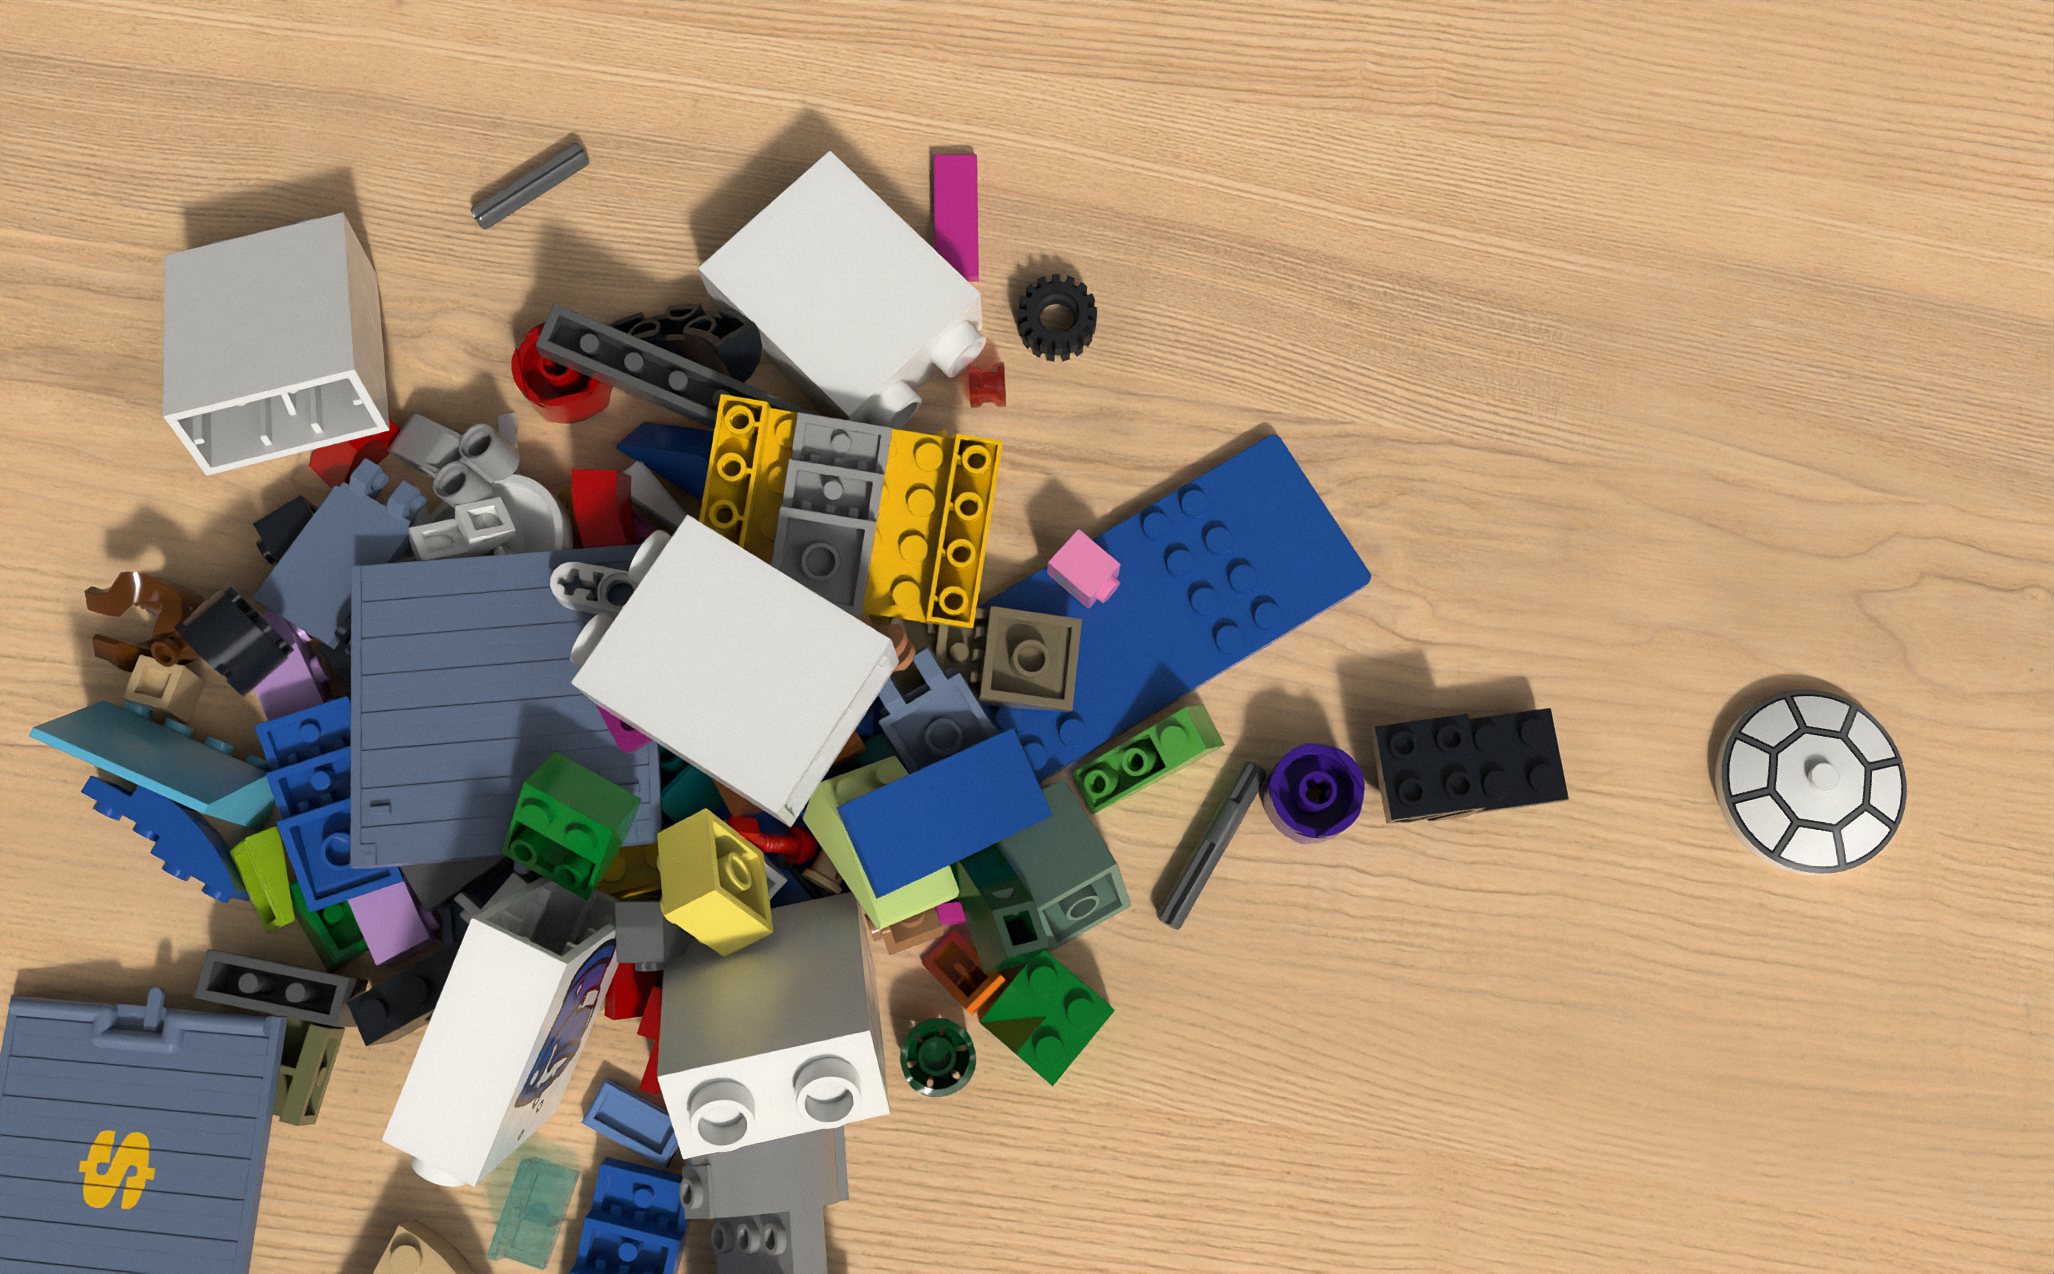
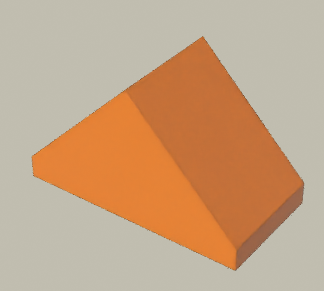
(961, 973)

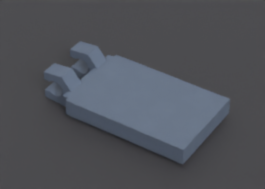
(347, 530)
(934, 717)

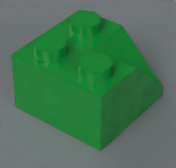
(1047, 1016)

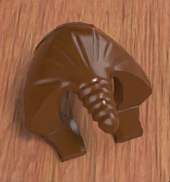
(162, 599)

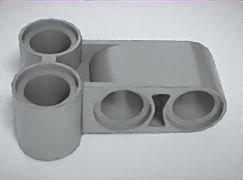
(459, 463)

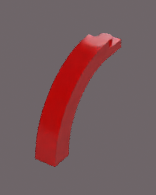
(603, 508)

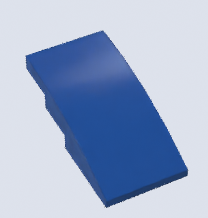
(313, 795)
(944, 812)
(633, 1222)

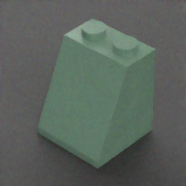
(1066, 868)

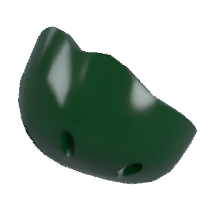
(937, 1057)

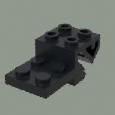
(1467, 765)

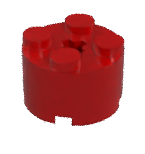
(552, 394)

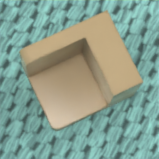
(164, 688)

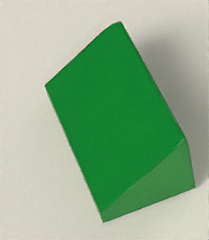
(330, 930)

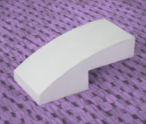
(472, 532)

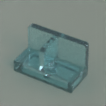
(533, 1212)

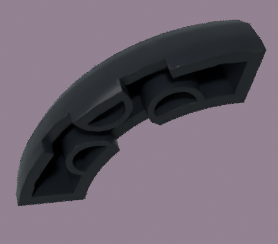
(713, 339)

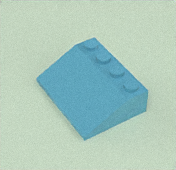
(165, 760)

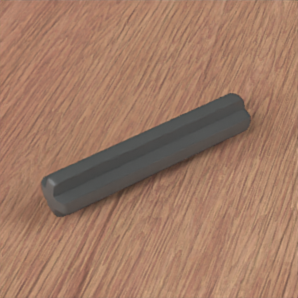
(529, 186)

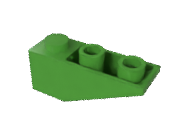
(1148, 757)

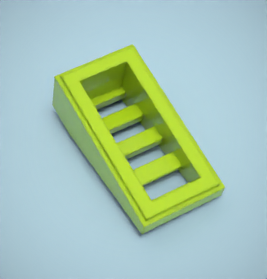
(265, 877)

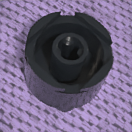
(234, 640)

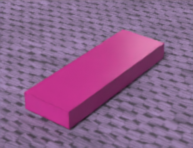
(957, 212)

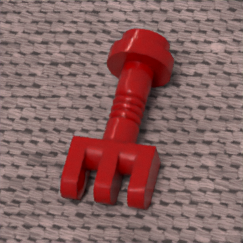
(796, 845)

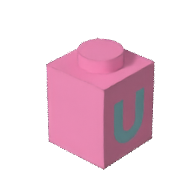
(1085, 570)

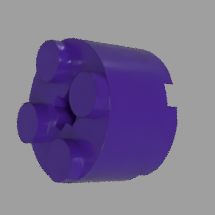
(1307, 768)

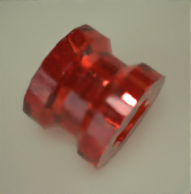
(987, 385)

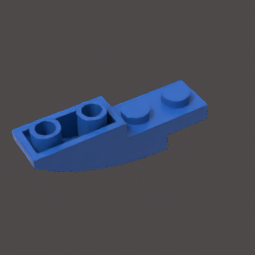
(181, 836)

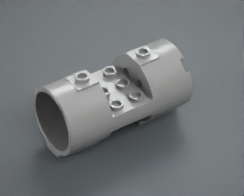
(769, 1201)

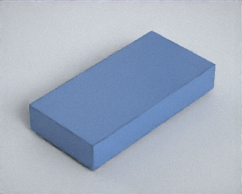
(633, 1122)

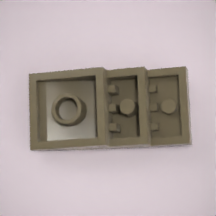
(1006, 658)

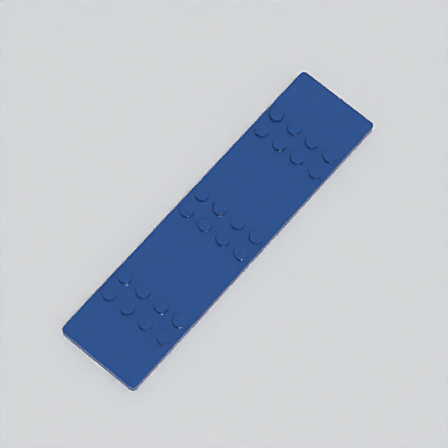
(1198, 592)

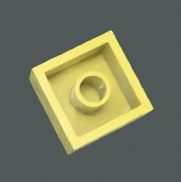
(713, 883)

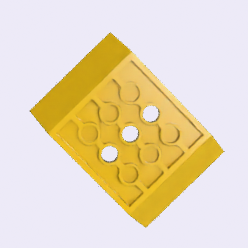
(928, 520)

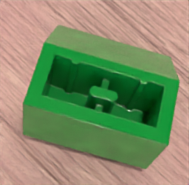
(569, 824)

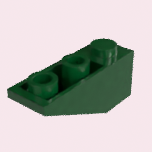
(998, 911)

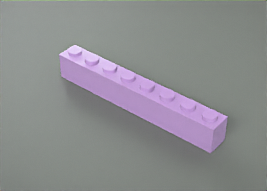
(390, 917)

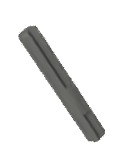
(1211, 845)

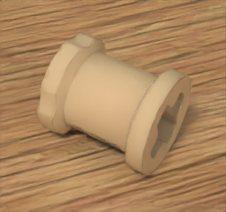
(824, 874)

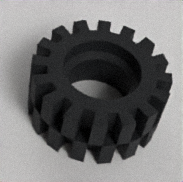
(1060, 293)

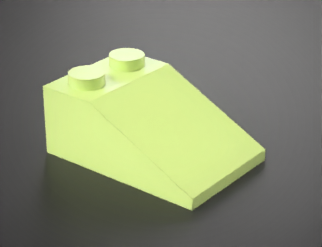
(831, 834)

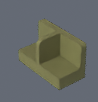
(305, 1070)

